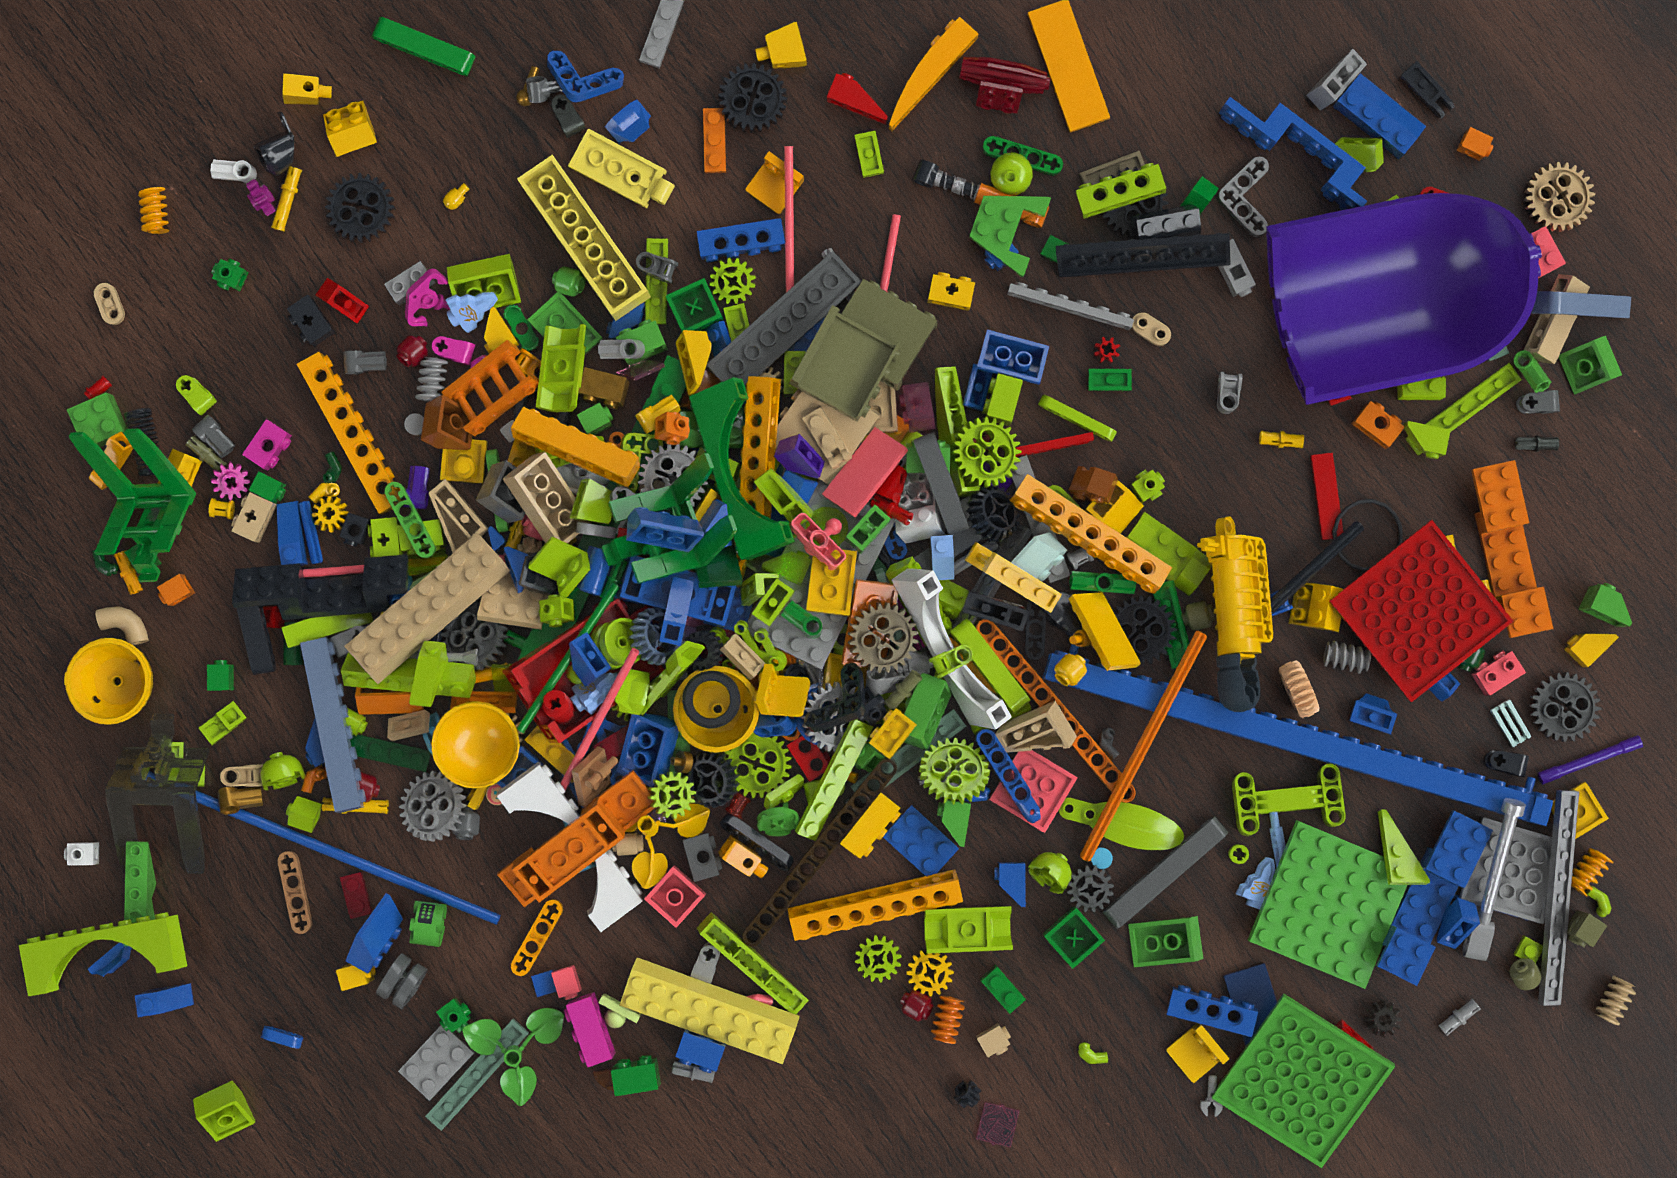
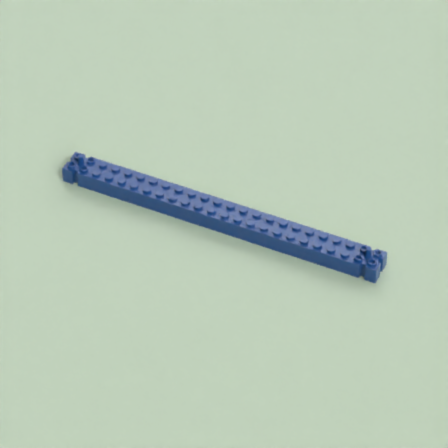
(1309, 742)

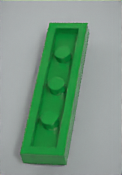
(1168, 596)

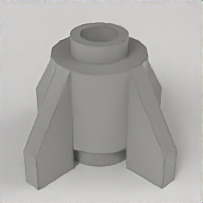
(919, 663)

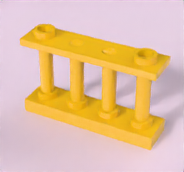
(1013, 577)

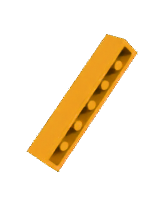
(575, 447)

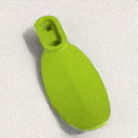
(1130, 826)

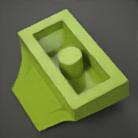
(633, 692)

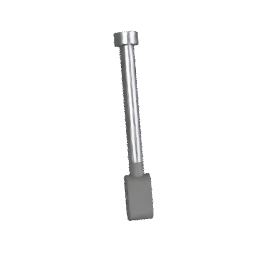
(1479, 941)

